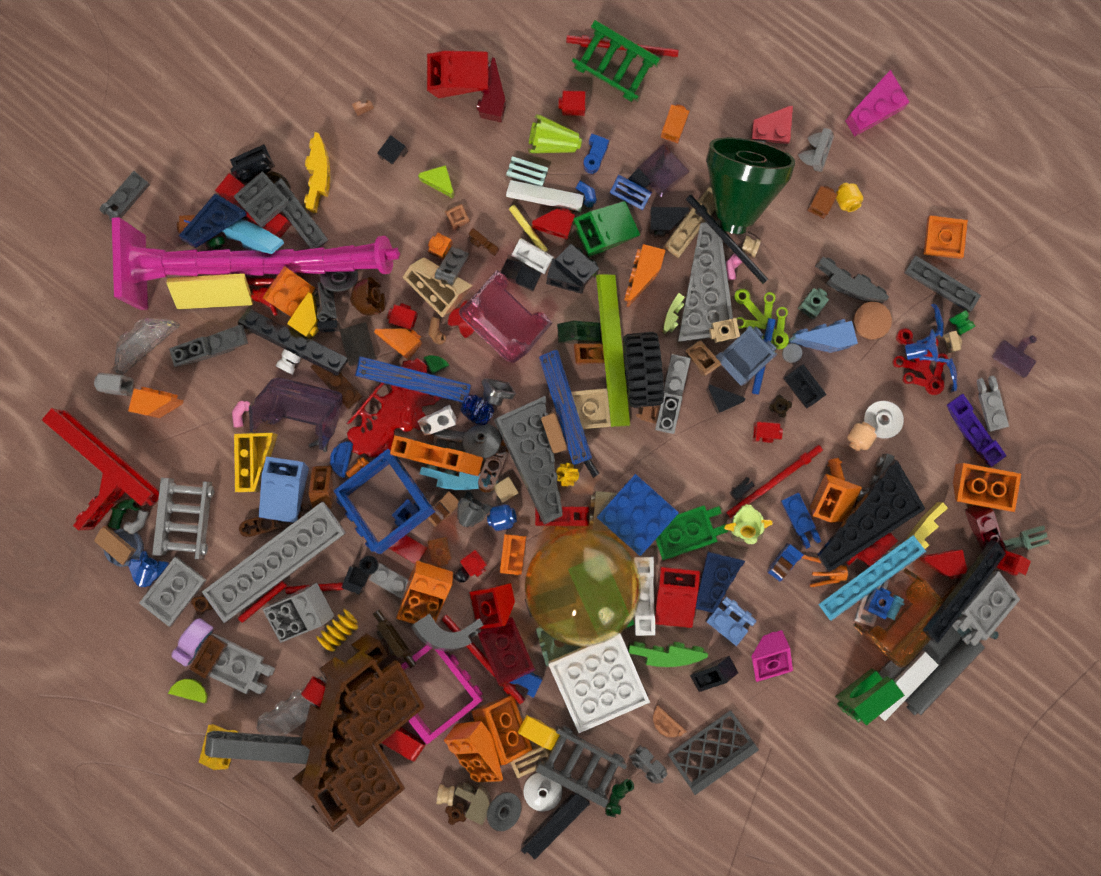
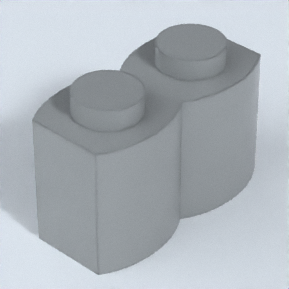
(114, 384)

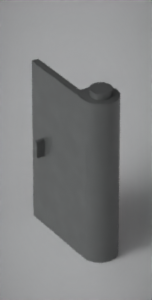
(952, 657)

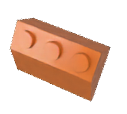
(986, 486)
(503, 723)

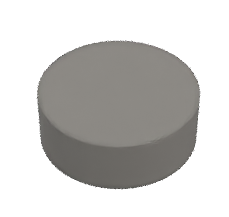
(792, 353)

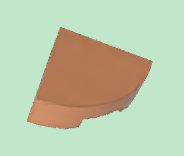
(361, 108)

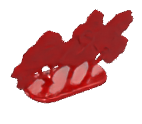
(398, 410)

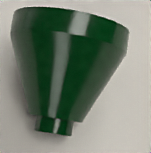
(745, 179)

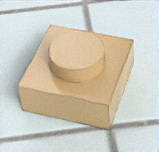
(952, 341)

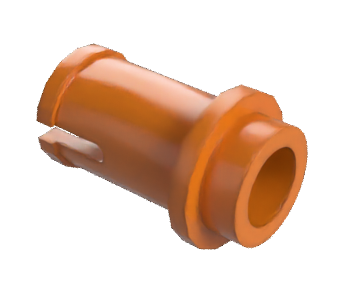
(357, 467)
(835, 468)

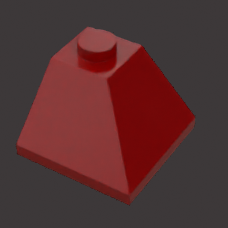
(493, 605)

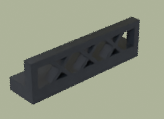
(554, 824)

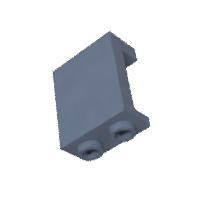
(747, 355)

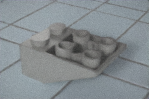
(298, 613)

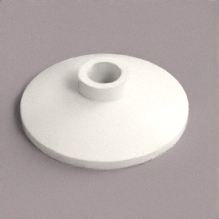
(884, 428)
(537, 783)

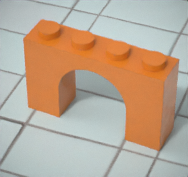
(436, 455)

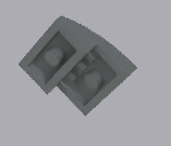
(262, 199)

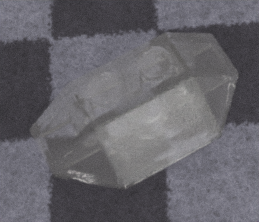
(140, 341)

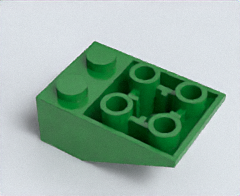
(605, 228)

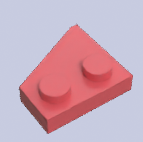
(774, 126)

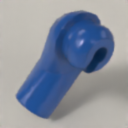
(589, 192)

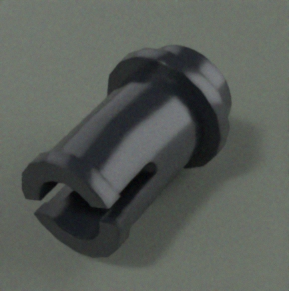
(740, 490)

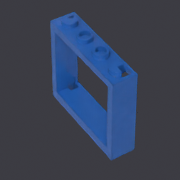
(363, 476)

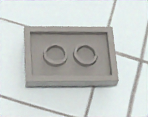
(172, 591)

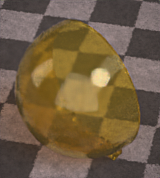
(582, 586)

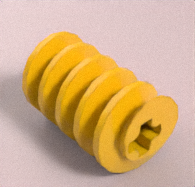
(338, 631)

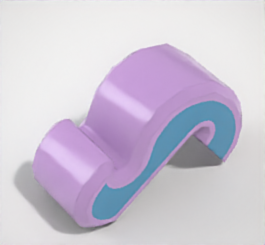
(191, 641)

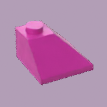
(772, 656)

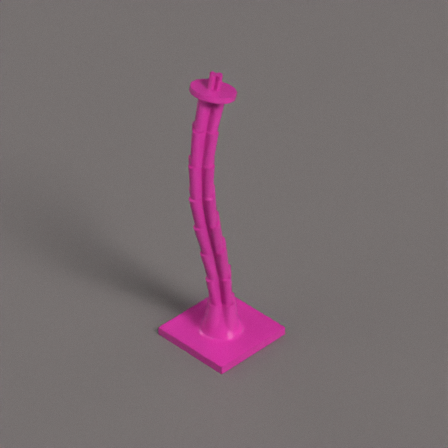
(137, 264)

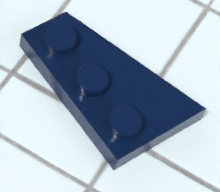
(211, 220)
(716, 578)

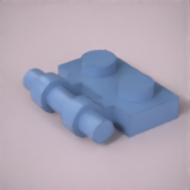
(726, 625)

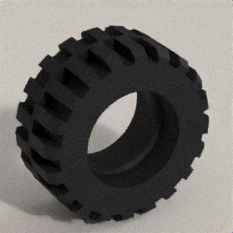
(643, 369)

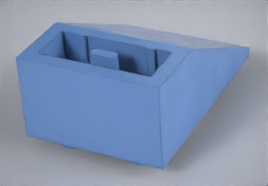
(827, 339)
(282, 489)

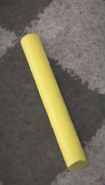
(527, 228)

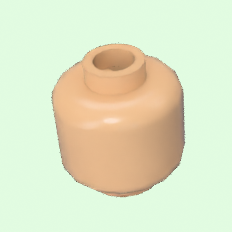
(862, 436)

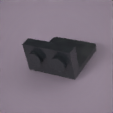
(251, 163)

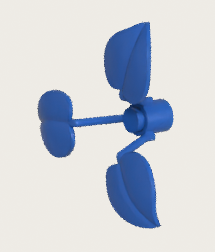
(918, 350)

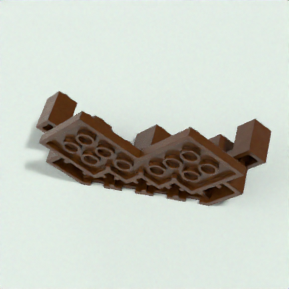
(357, 713)

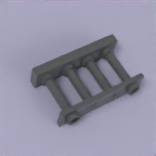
(564, 777)

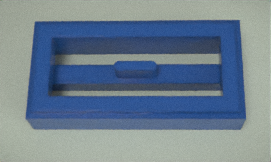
(634, 186)

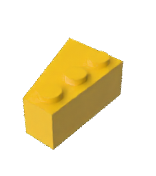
(249, 457)

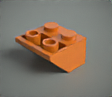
(151, 403)
(834, 499)

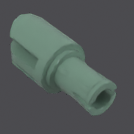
(1024, 540)

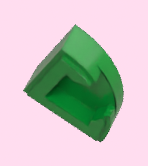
(436, 363)

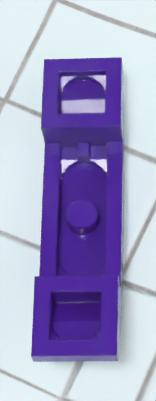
(974, 431)

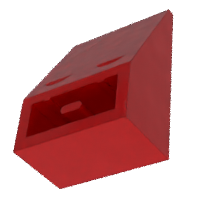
(456, 72)
(676, 596)

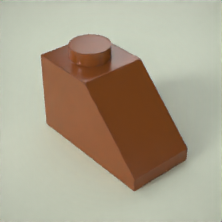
(321, 486)

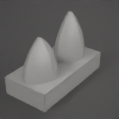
(817, 158)

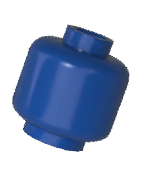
(502, 517)

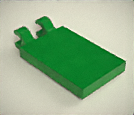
(689, 532)

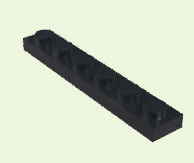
(293, 342)
(964, 591)

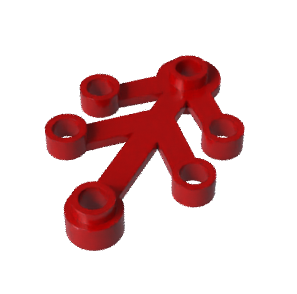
(920, 366)

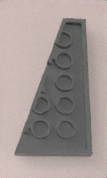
(533, 456)

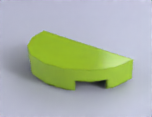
(189, 689)

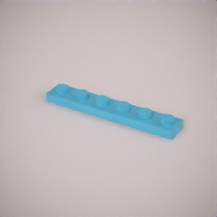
(872, 578)

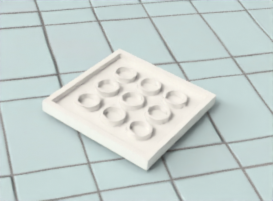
(598, 683)

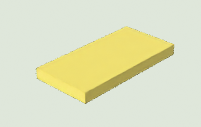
(210, 291)

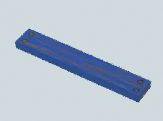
(412, 379)
(565, 407)

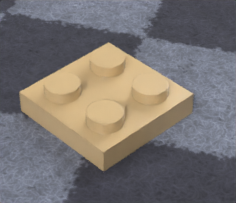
(592, 408)

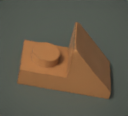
(702, 358)

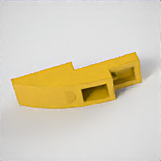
(318, 165)

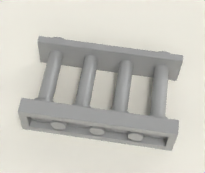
(164, 511)

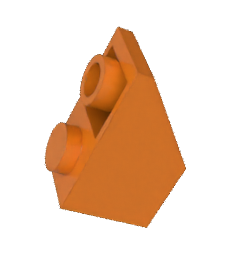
(674, 123)

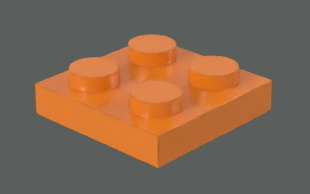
(945, 237)
(288, 291)

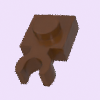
(478, 240)

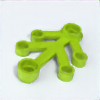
(762, 319)

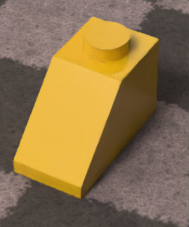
(305, 317)

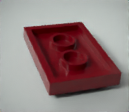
(506, 652)

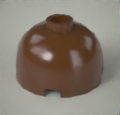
(367, 297)

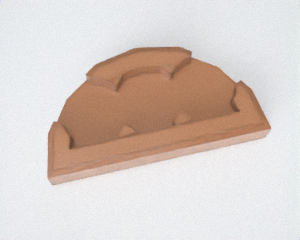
(666, 724)

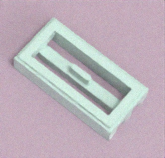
(528, 164)

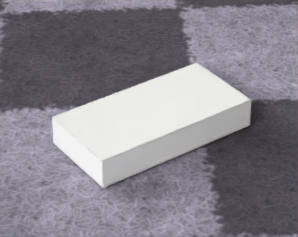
(532, 256)

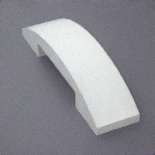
(645, 613)

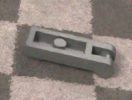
(125, 196)
(452, 265)

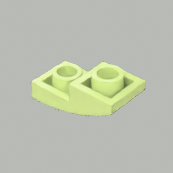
(671, 318)

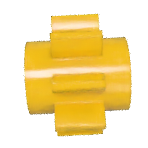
(567, 474)

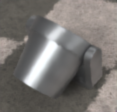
(496, 391)

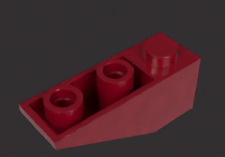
(493, 100)
(984, 525)

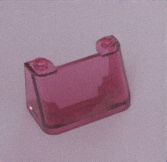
(503, 319)

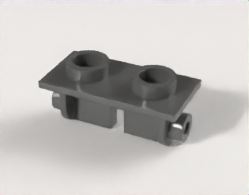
(325, 303)
(653, 771)

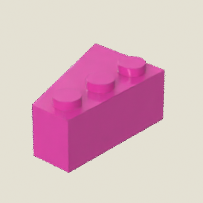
(880, 104)

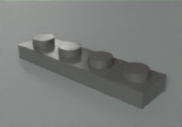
(301, 219)
(942, 284)

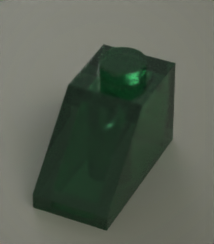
(578, 332)

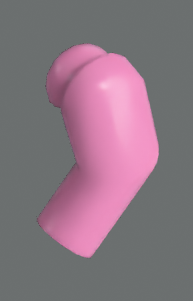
(731, 264)

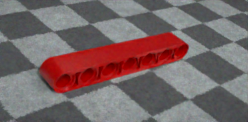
(400, 741)

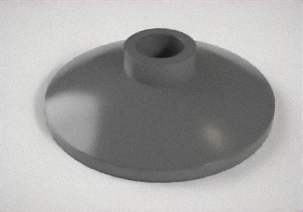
(339, 280)
(482, 448)
(507, 817)

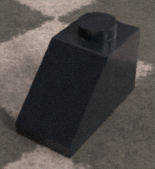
(665, 219)
(714, 674)

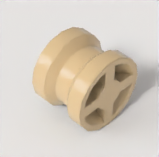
(750, 246)
(445, 795)

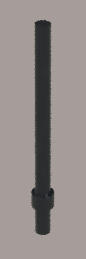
(701, 211)

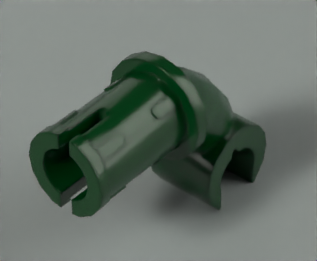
(118, 512)
(618, 793)

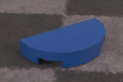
(341, 457)

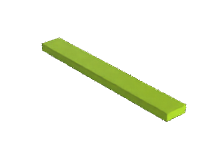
(613, 350)

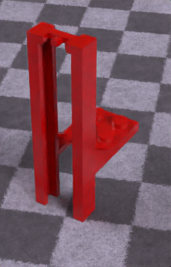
(117, 474)

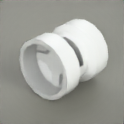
(285, 365)

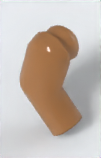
(434, 332)

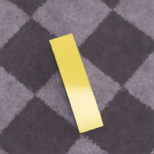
(926, 524)

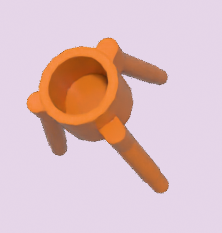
(836, 575)

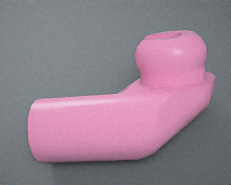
(237, 413)

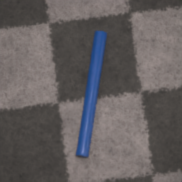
(767, 337)

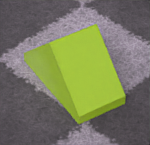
(438, 179)

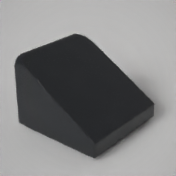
(639, 178)

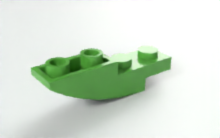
(674, 656)

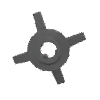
(471, 510)

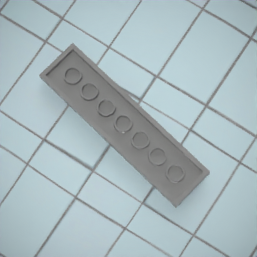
(274, 562)

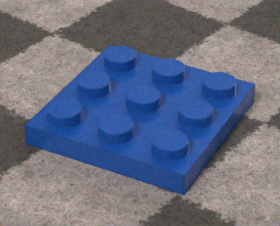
(637, 515)

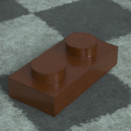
(208, 656)

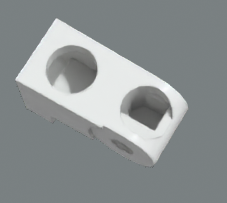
(437, 421)

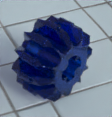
(477, 409)

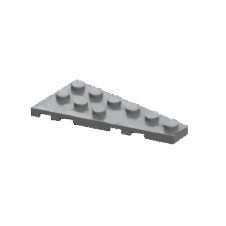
(707, 289)

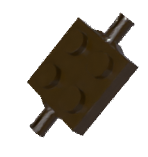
(396, 644)

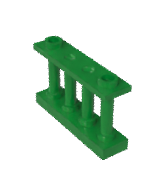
(616, 42)

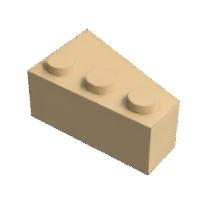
(437, 293)

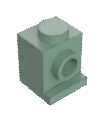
(811, 309)

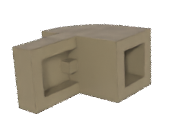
(479, 801)

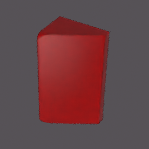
(409, 549)

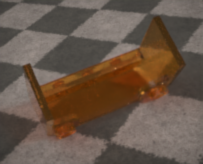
(905, 635)

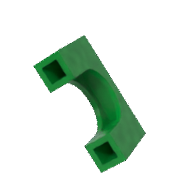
(868, 697)

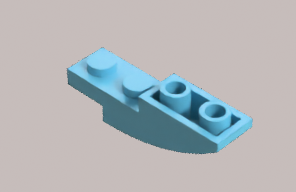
(450, 481)

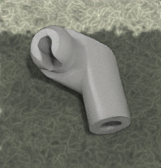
(140, 521)

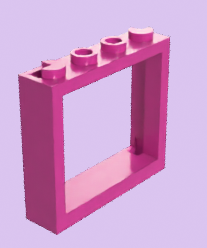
(464, 678)

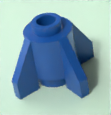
(146, 570)

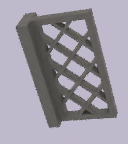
(724, 766)

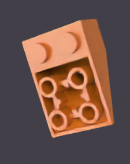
(648, 263)
(424, 592)
(475, 751)

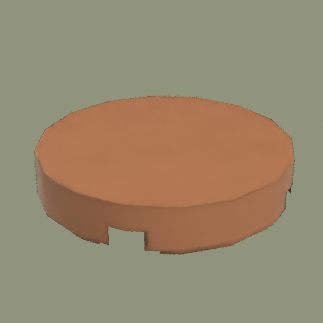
(872, 320)

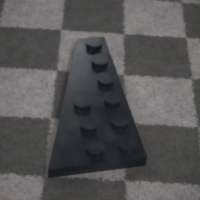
(879, 512)

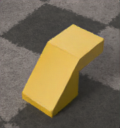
(538, 732)

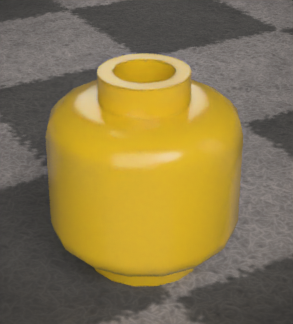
(849, 197)

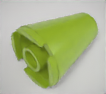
(552, 137)

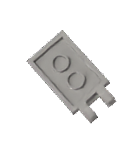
(987, 609)
(241, 668)

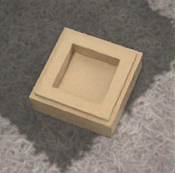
(505, 490)

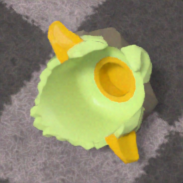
(747, 525)

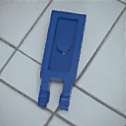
(800, 518)

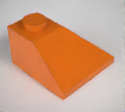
(401, 340)

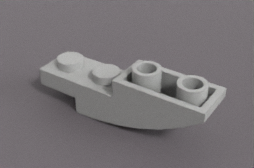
(673, 392)

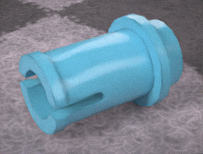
(895, 607)

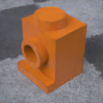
(439, 246)

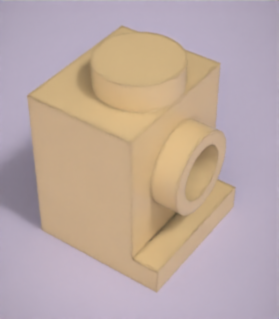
(718, 336)

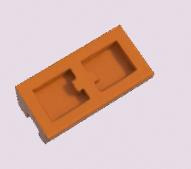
(512, 554)

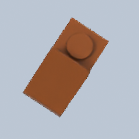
(588, 354)

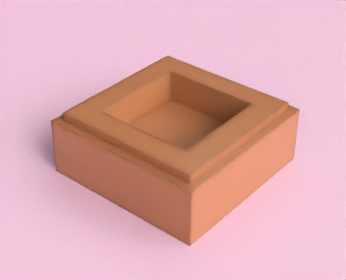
(457, 216)

